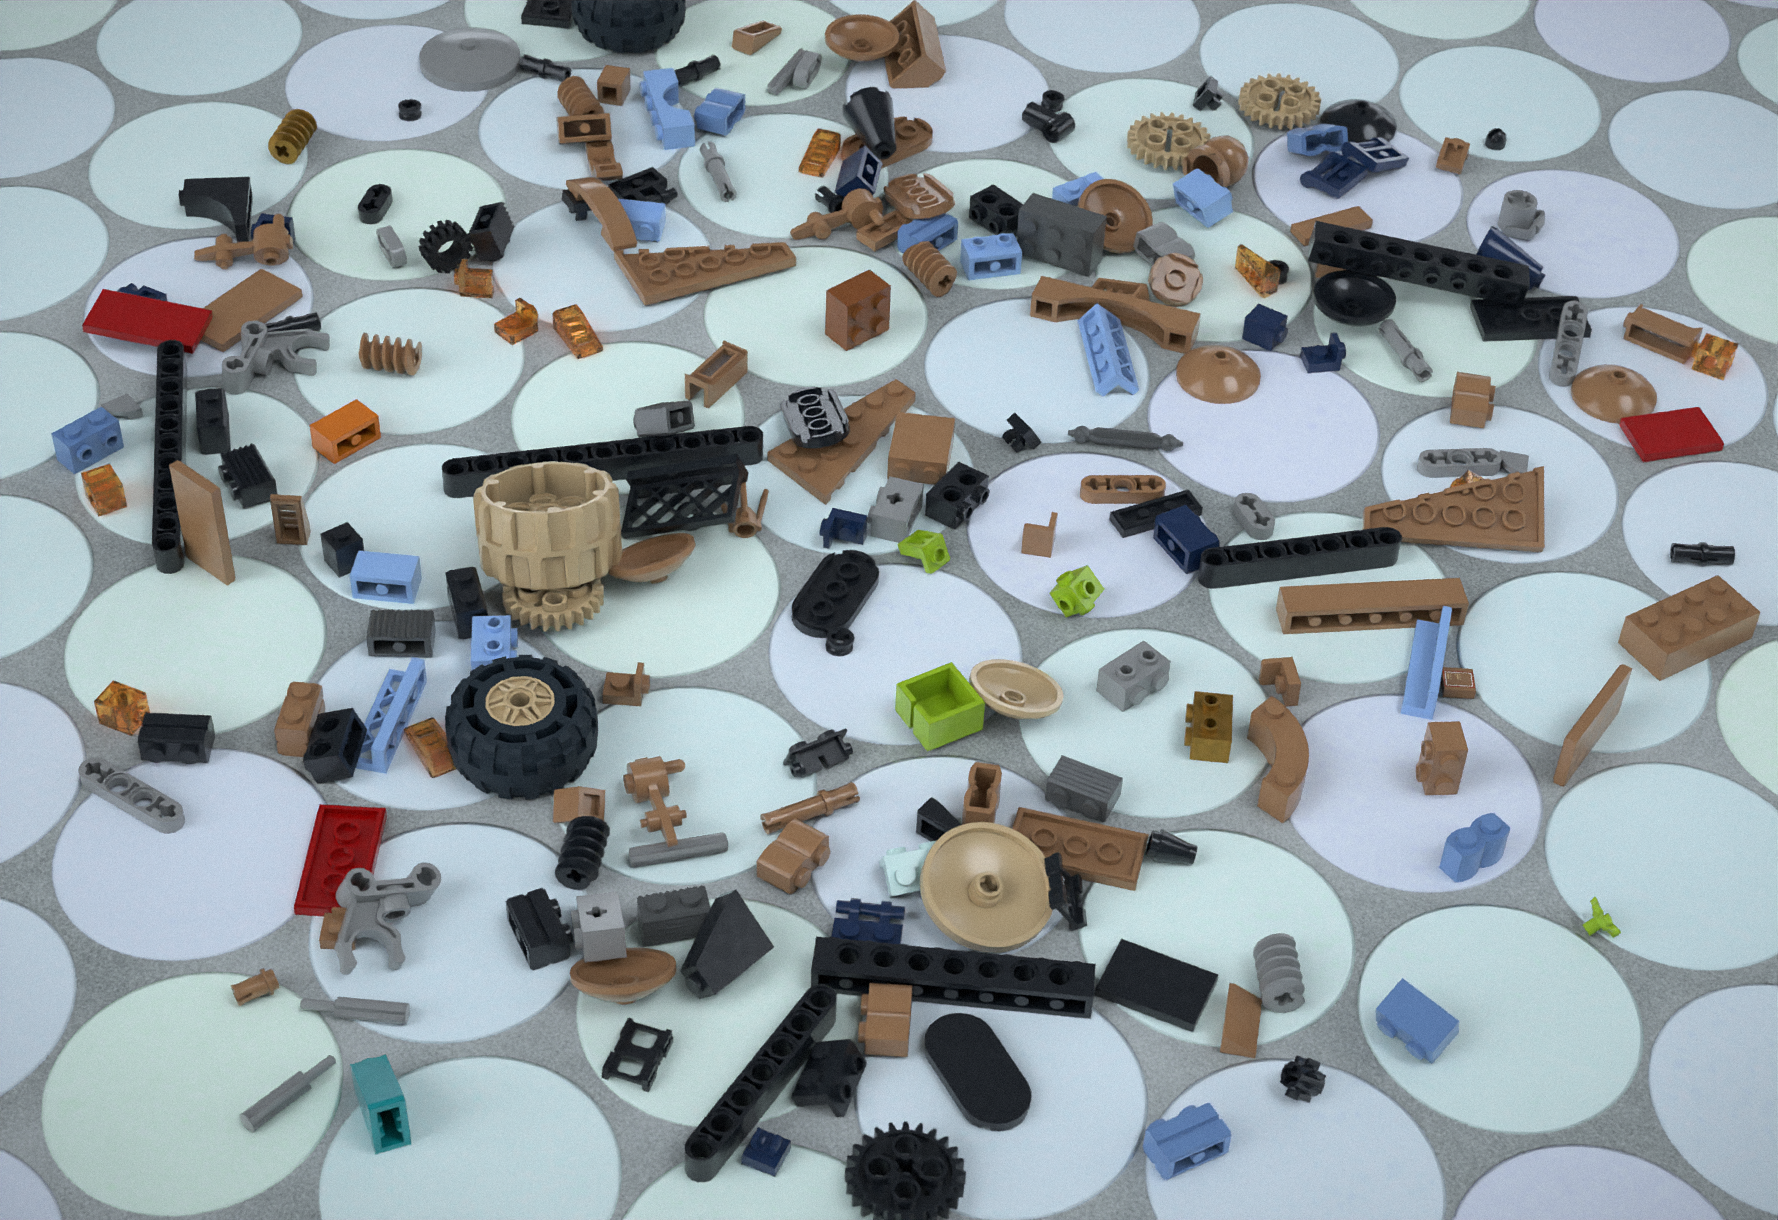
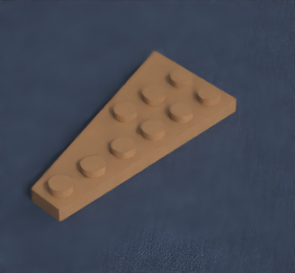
(697, 268)
(825, 468)

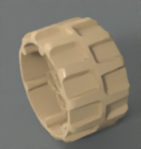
(548, 525)

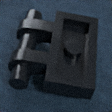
(643, 184)

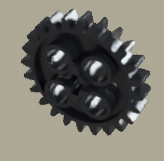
(905, 1174)

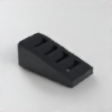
(934, 820)

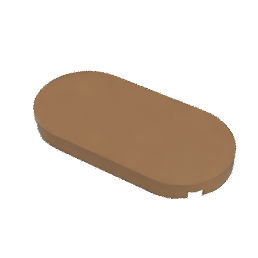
(910, 139)
(919, 196)

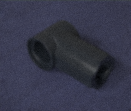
(1052, 125)

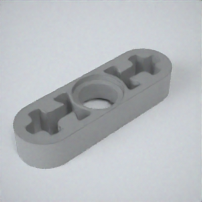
(1432, 462)

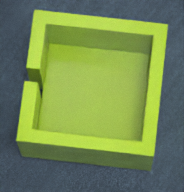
(939, 706)

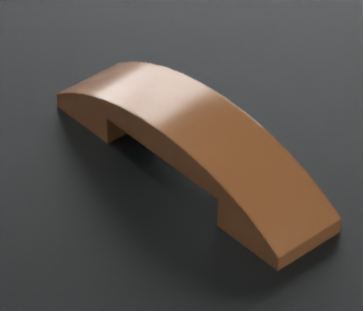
(602, 161)
(607, 208)

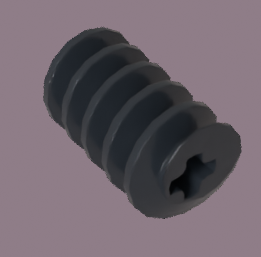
(582, 852)

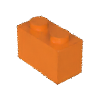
(345, 431)

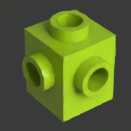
(1076, 591)

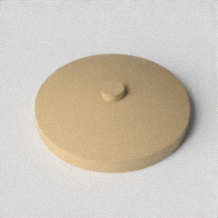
(986, 887)

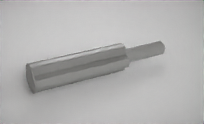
(361, 1009)
(283, 1095)

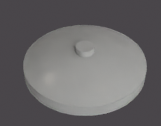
(469, 59)

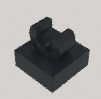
(1208, 95)
(579, 207)
(1020, 432)

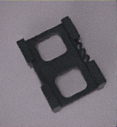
(1066, 893)
(648, 1056)

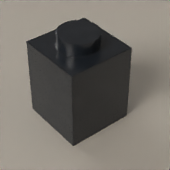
(341, 548)

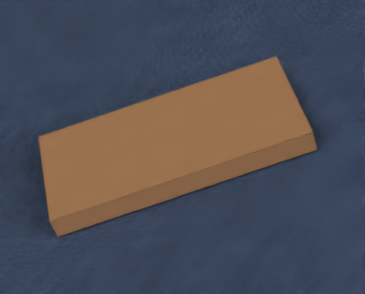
(253, 299)
(202, 522)
(1592, 725)
(1087, 848)

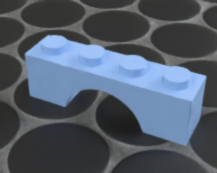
(671, 124)

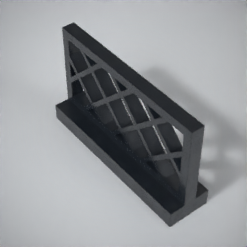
(682, 480)

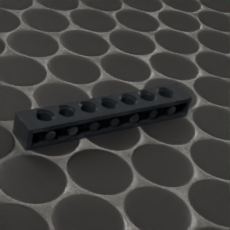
(1418, 263)
(957, 976)

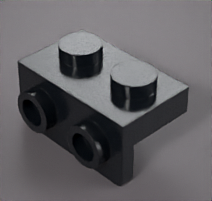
(830, 1076)

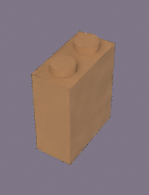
(921, 447)

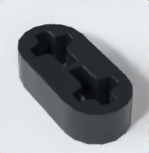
(375, 204)

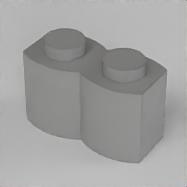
(1160, 241)

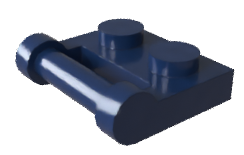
(1375, 154)
(1339, 180)

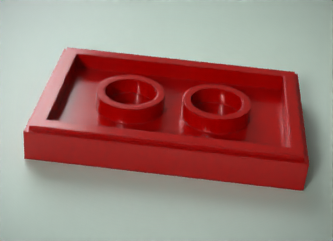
(1671, 434)

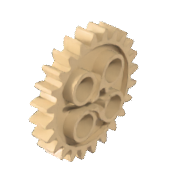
(1297, 105)
(1149, 137)
(554, 606)

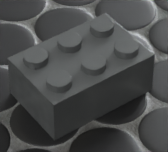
(1061, 234)

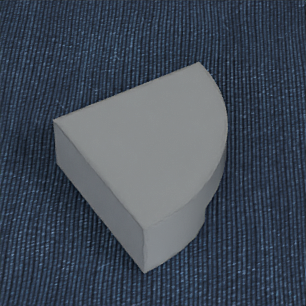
(123, 407)
(1514, 461)

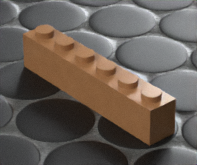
(1369, 605)

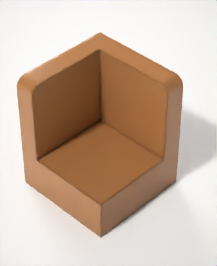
(1039, 539)
(578, 802)

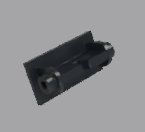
(806, 756)

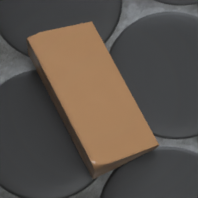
(1241, 1022)

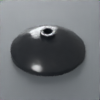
(1362, 119)
(1354, 298)

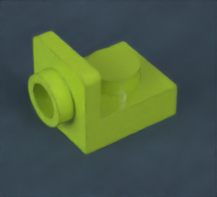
(928, 547)

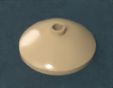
(1016, 689)

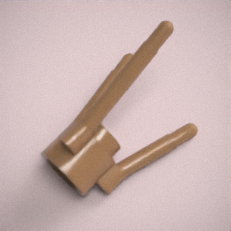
(746, 520)

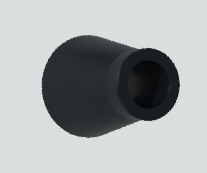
(1169, 848)

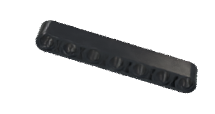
(1299, 557)
(759, 1083)

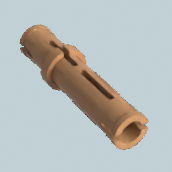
(823, 803)

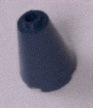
(1500, 247)

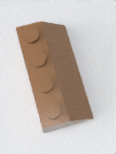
(919, 55)

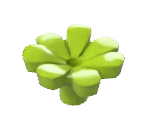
(1600, 921)

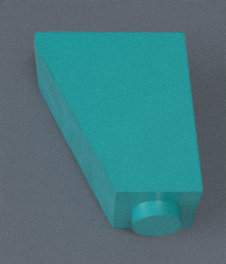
(381, 1103)

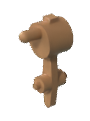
(857, 208)
(268, 245)
(649, 782)

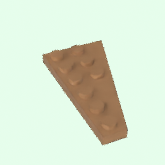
(1478, 514)

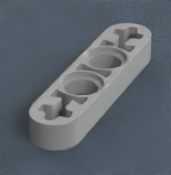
(1565, 342)
(134, 792)

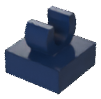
(766, 1152)

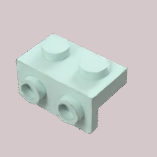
(904, 869)

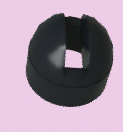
(1496, 139)

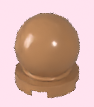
(1221, 158)

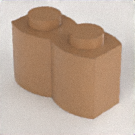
(1471, 400)
(982, 793)
(793, 856)
(887, 1019)

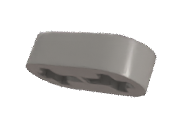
(807, 69)
(391, 246)
(1242, 510)

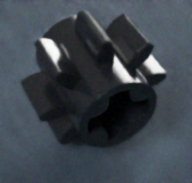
(1302, 1079)

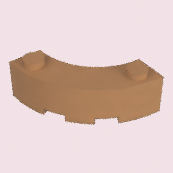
(1287, 750)

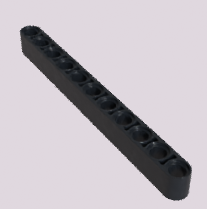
(168, 448)
(616, 457)

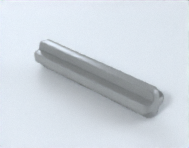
(786, 74)
(685, 849)

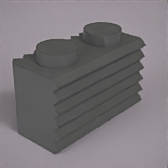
(664, 419)
(401, 633)
(1083, 788)
(672, 915)

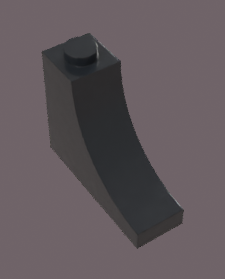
(222, 200)

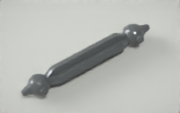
(1125, 438)

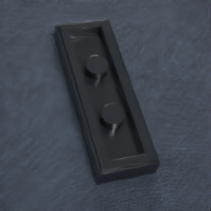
(1142, 516)

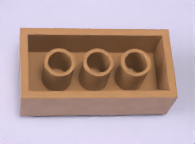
(1688, 627)

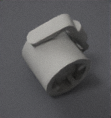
(1518, 213)

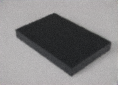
(1156, 985)

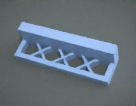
(1107, 351)
(1426, 666)
(397, 718)

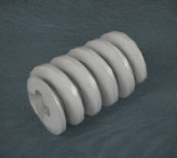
(1279, 973)

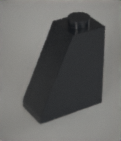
(724, 946)

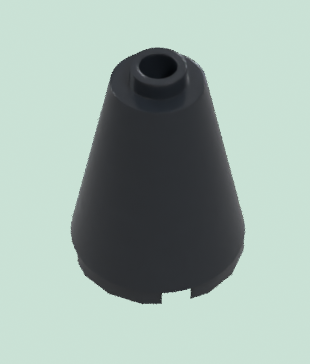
(872, 120)

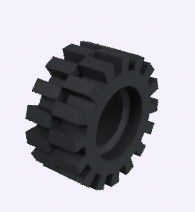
(439, 236)

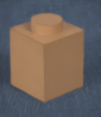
(613, 85)

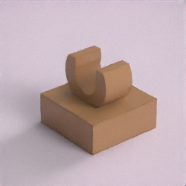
(331, 927)

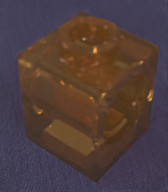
(1713, 356)
(104, 489)
(121, 707)

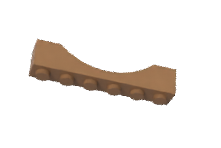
(1166, 325)

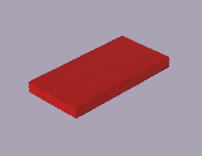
(146, 320)
(339, 842)

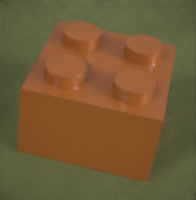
(857, 310)

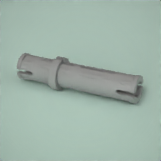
(715, 165)
(1410, 356)

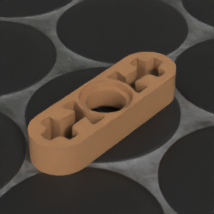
(1149, 488)

